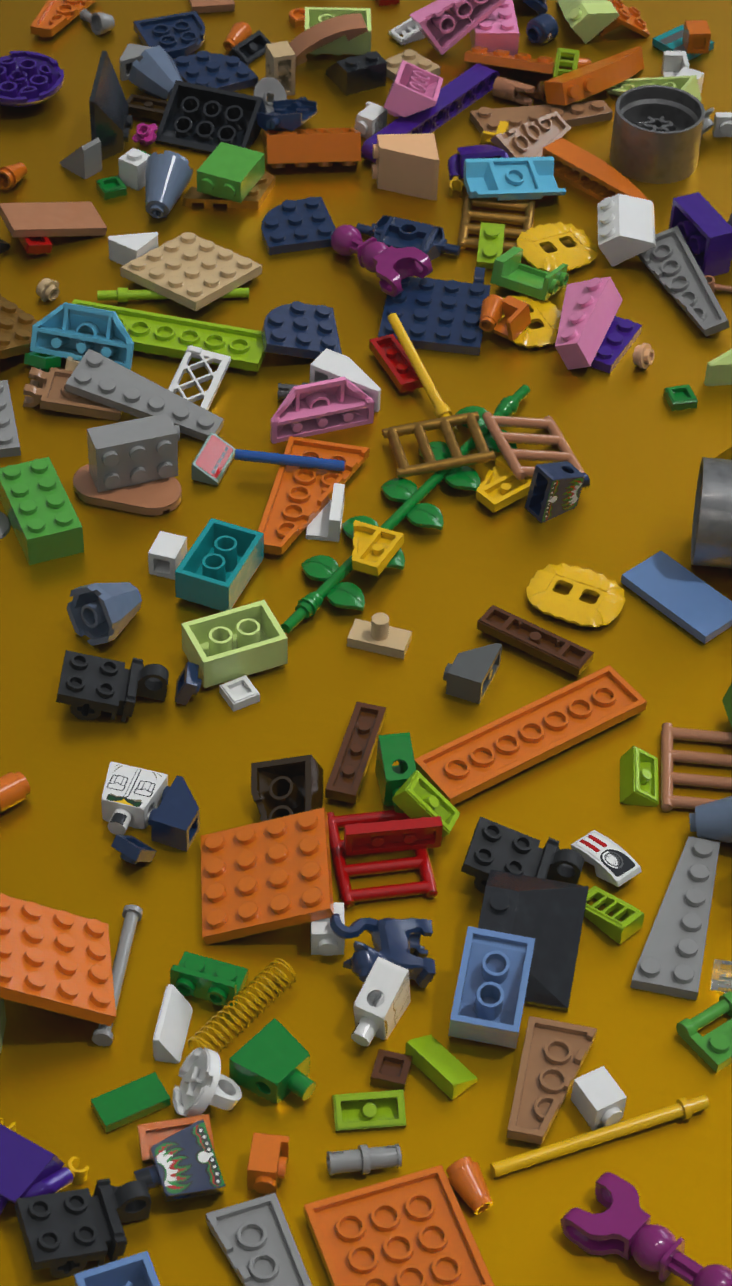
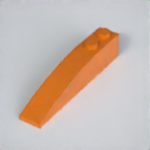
(593, 77)
(588, 171)

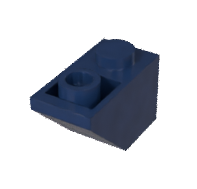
(176, 818)

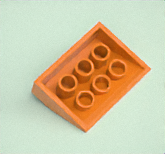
(312, 146)

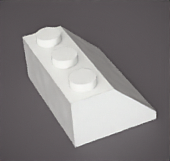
(625, 227)

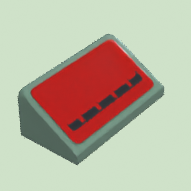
(212, 460)

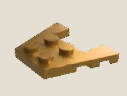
(251, 201)

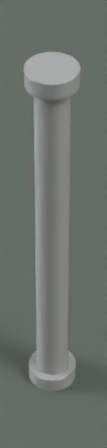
(131, 915)

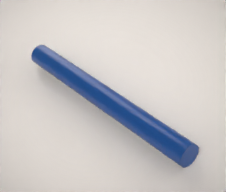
(289, 460)

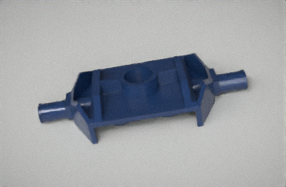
(287, 114)
(422, 236)

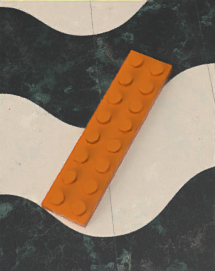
(530, 735)

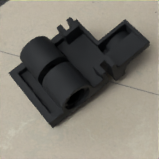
(105, 685)
(514, 852)
(74, 1227)

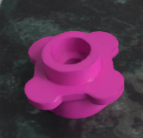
(145, 134)

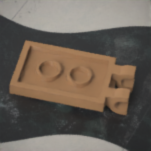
(51, 394)

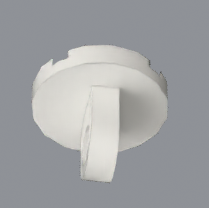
(204, 1085)

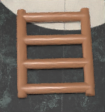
(513, 455)
(671, 778)

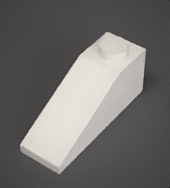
(335, 365)

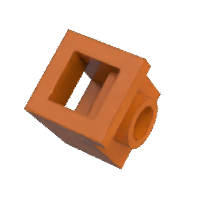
(267, 1162)

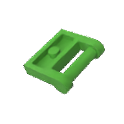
(715, 1046)

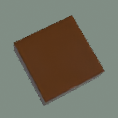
(391, 1070)

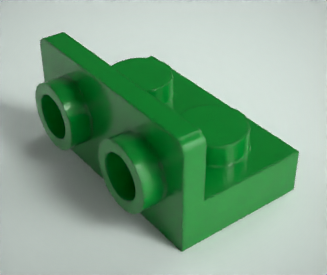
(208, 978)

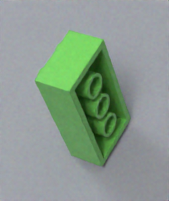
(40, 511)

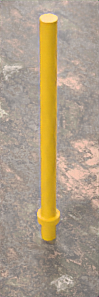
(683, 1108)

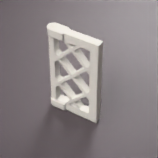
(206, 358)

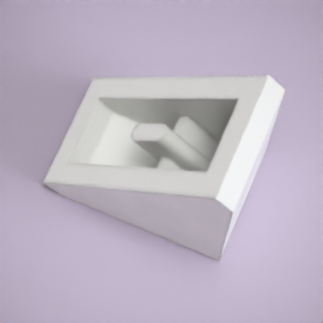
(131, 246)

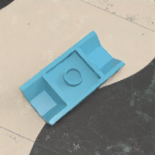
(511, 178)

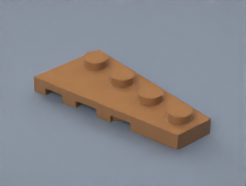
(532, 136)
(547, 1069)

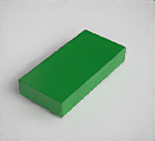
(130, 1102)

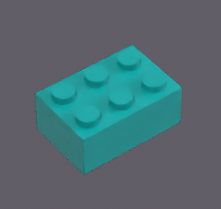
(219, 565)

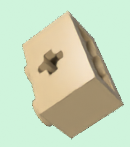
(281, 65)

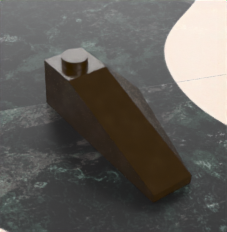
(287, 786)

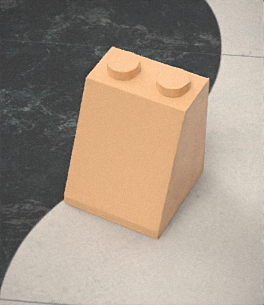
(407, 164)

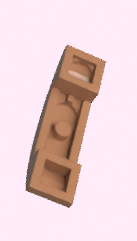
(326, 32)

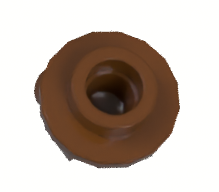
(539, 93)

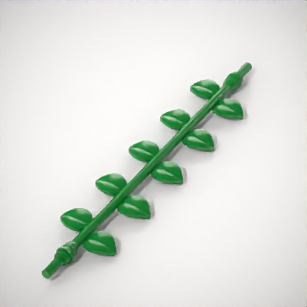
(423, 515)

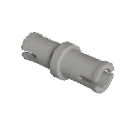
(364, 1159)

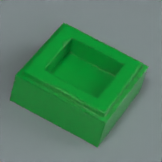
(111, 187)
(680, 397)

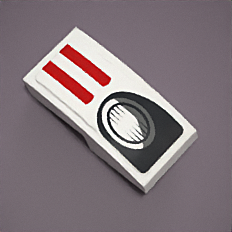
(608, 858)

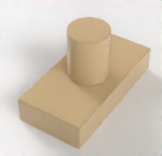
(379, 636)

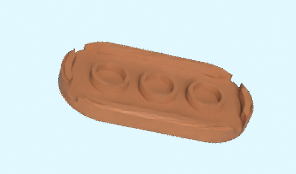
(143, 498)

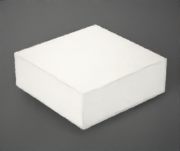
(239, 693)

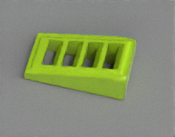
(566, 58)
(622, 910)

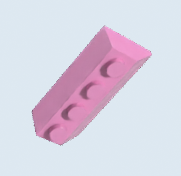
(412, 90)

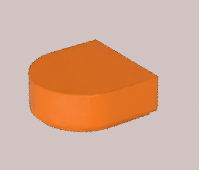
(297, 17)

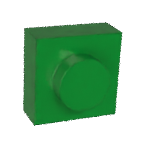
(42, 361)

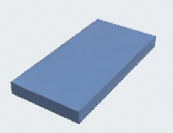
(680, 596)

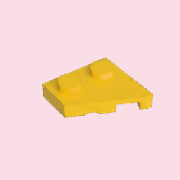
(501, 487)
(374, 547)

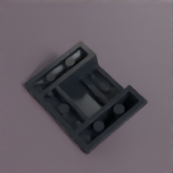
(109, 110)
(542, 911)

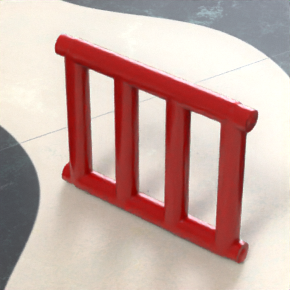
(343, 871)

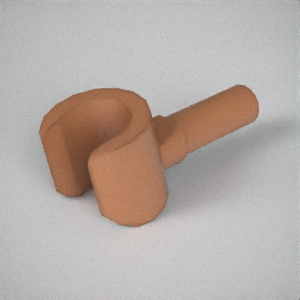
(717, 287)

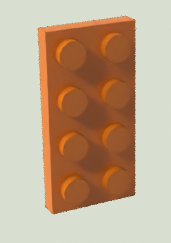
(502, 58)

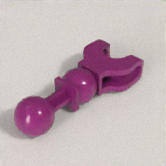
(387, 262)
(627, 1232)

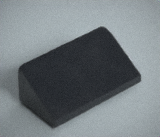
(250, 48)

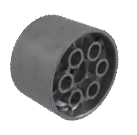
(656, 134)
(713, 515)

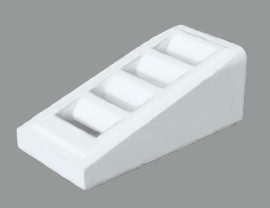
(407, 26)

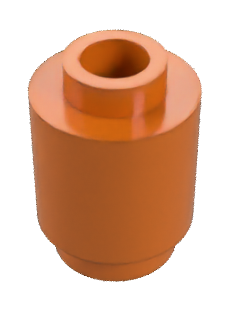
(13, 790)

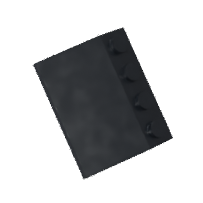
(206, 116)

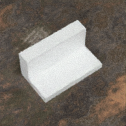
(328, 522)

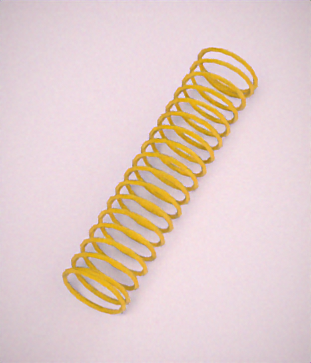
(240, 1014)

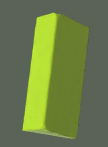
(639, 778)
(421, 799)
(440, 1065)
(369, 1110)

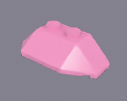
(321, 409)

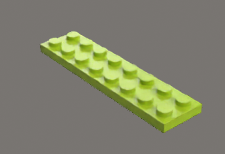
(172, 335)

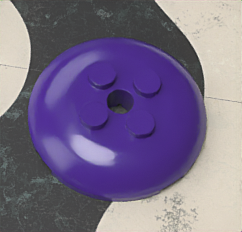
(28, 79)

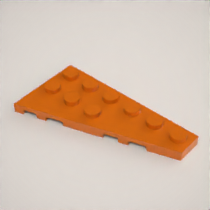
(303, 491)

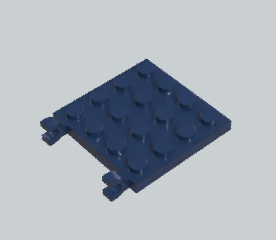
(439, 313)

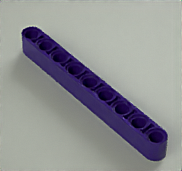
(451, 101)

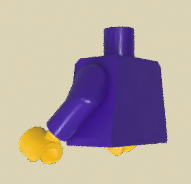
(456, 162)
(32, 1170)

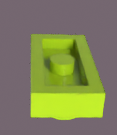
(490, 244)

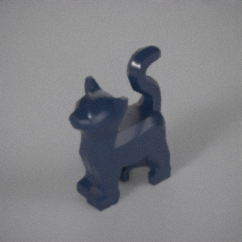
(392, 940)

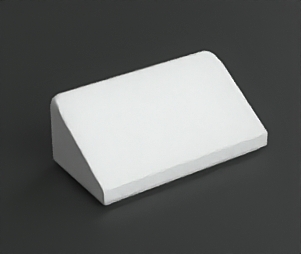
(171, 1026)

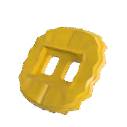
(551, 234)
(547, 315)
(569, 606)

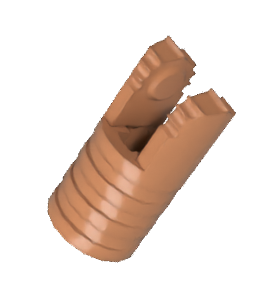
(510, 90)

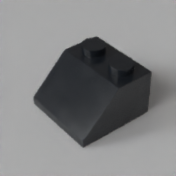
(359, 73)

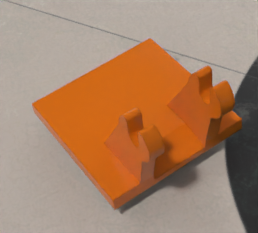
(629, 18)

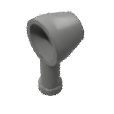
(99, 21)

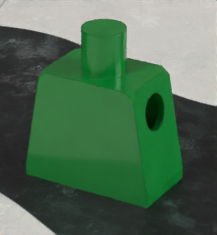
(390, 778)
(273, 1065)

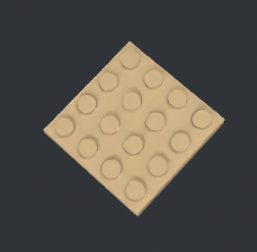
(191, 270)

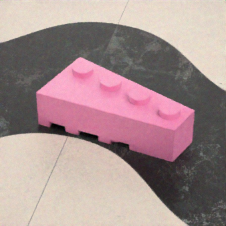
(450, 20)
(585, 320)

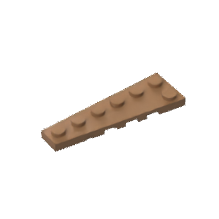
(574, 114)

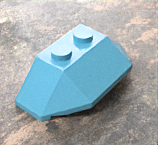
(76, 328)

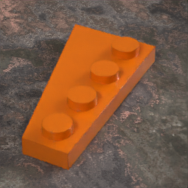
(57, 15)

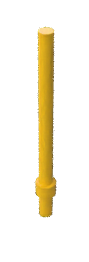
(441, 408)

